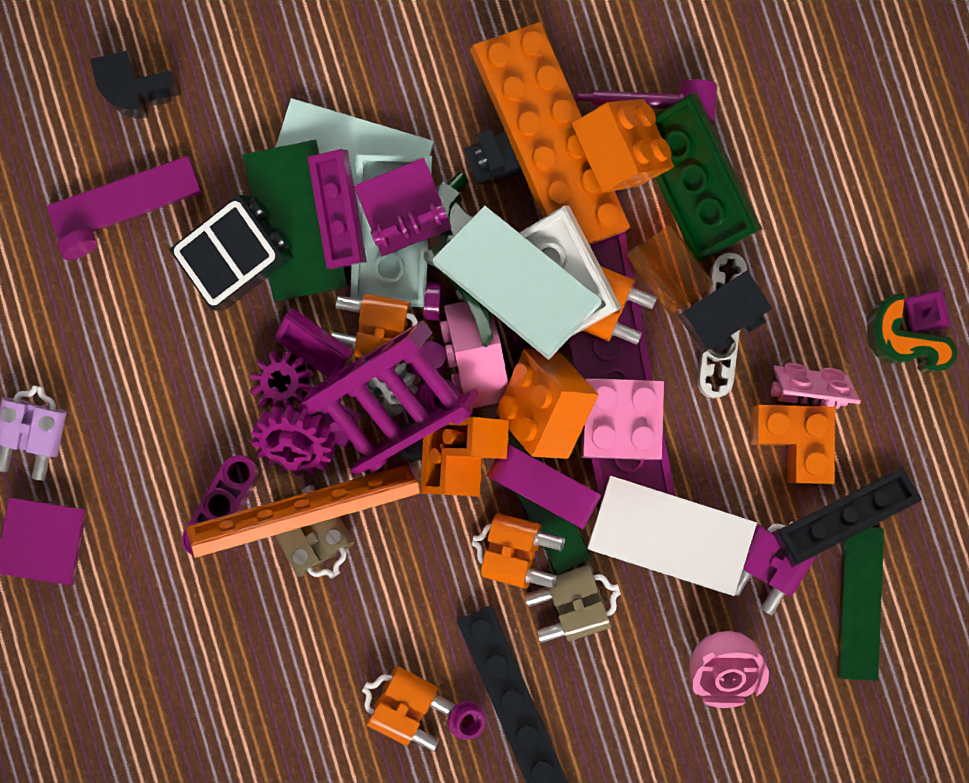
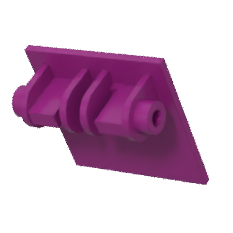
(402, 207)

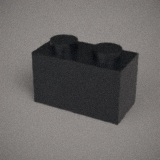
(725, 312)

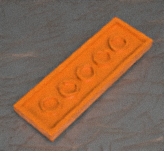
(538, 121)

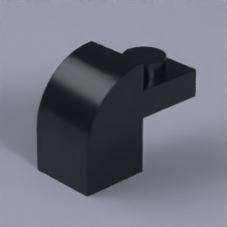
(126, 92)
(492, 158)

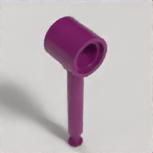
(705, 89)

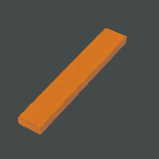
(301, 510)

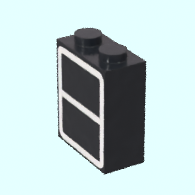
(232, 252)

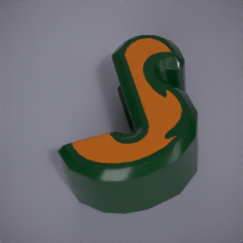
(899, 346)

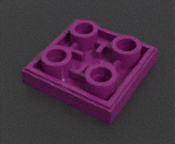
(41, 541)

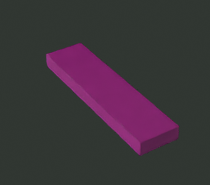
(126, 198)

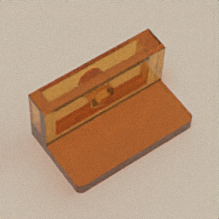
(670, 269)

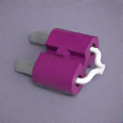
(770, 564)

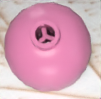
(727, 669)

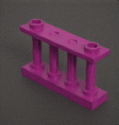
(382, 365)

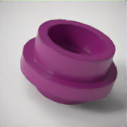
(472, 727)

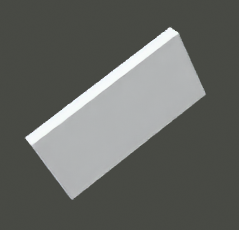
(671, 535)

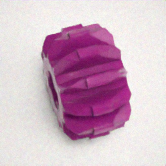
(286, 369)

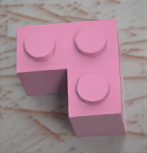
(476, 365)

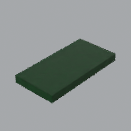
(702, 184)
(284, 186)

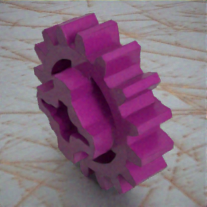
(293, 440)

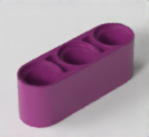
(224, 485)
(545, 486)

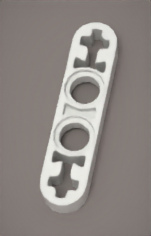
(705, 370)

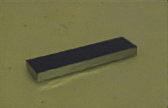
(847, 517)

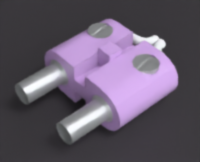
(30, 428)

